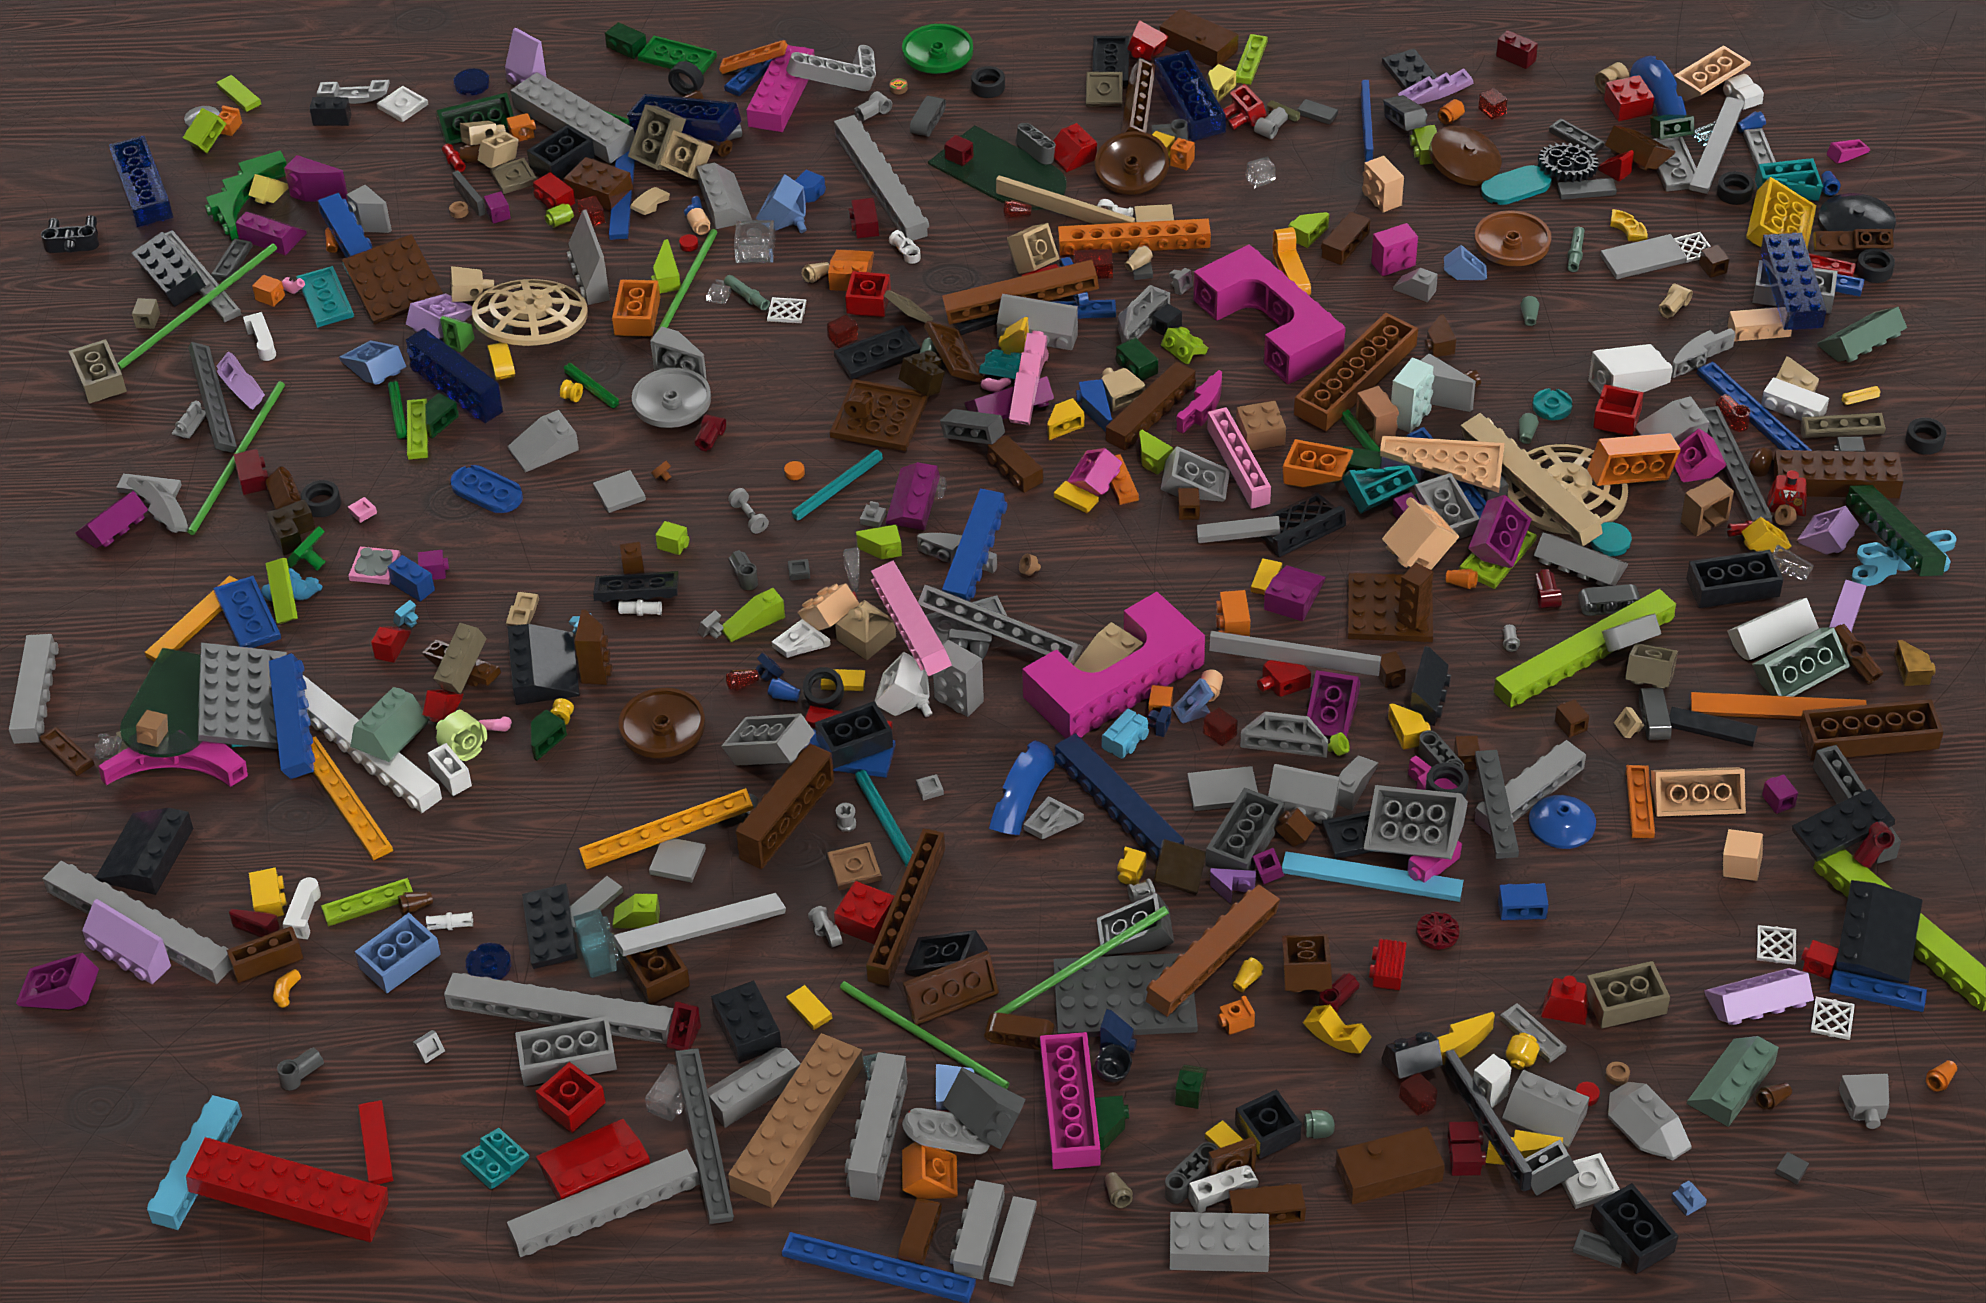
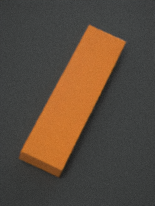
(753, 56)
(1640, 801)

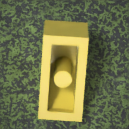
(1221, 81)
(267, 189)

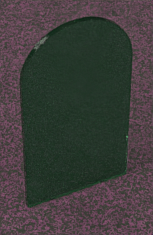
(998, 157)
(169, 690)

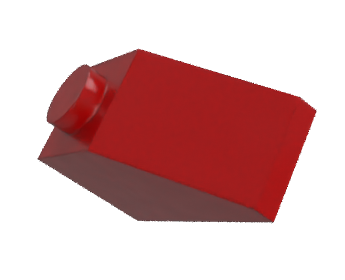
(389, 642)
(440, 704)

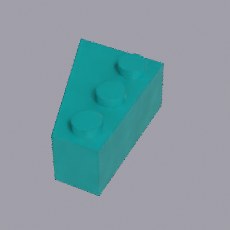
(1796, 175)
(1376, 486)

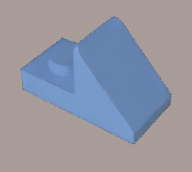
(1194, 702)

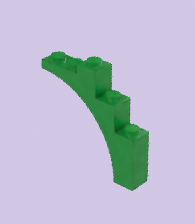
(227, 204)

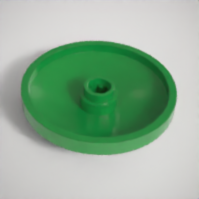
(937, 48)

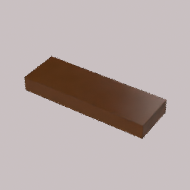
(66, 751)

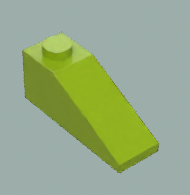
(666, 270)
(754, 615)

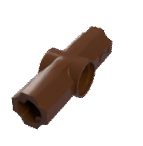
(1864, 663)

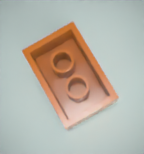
(636, 308)

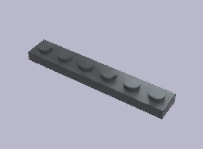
(1496, 804)

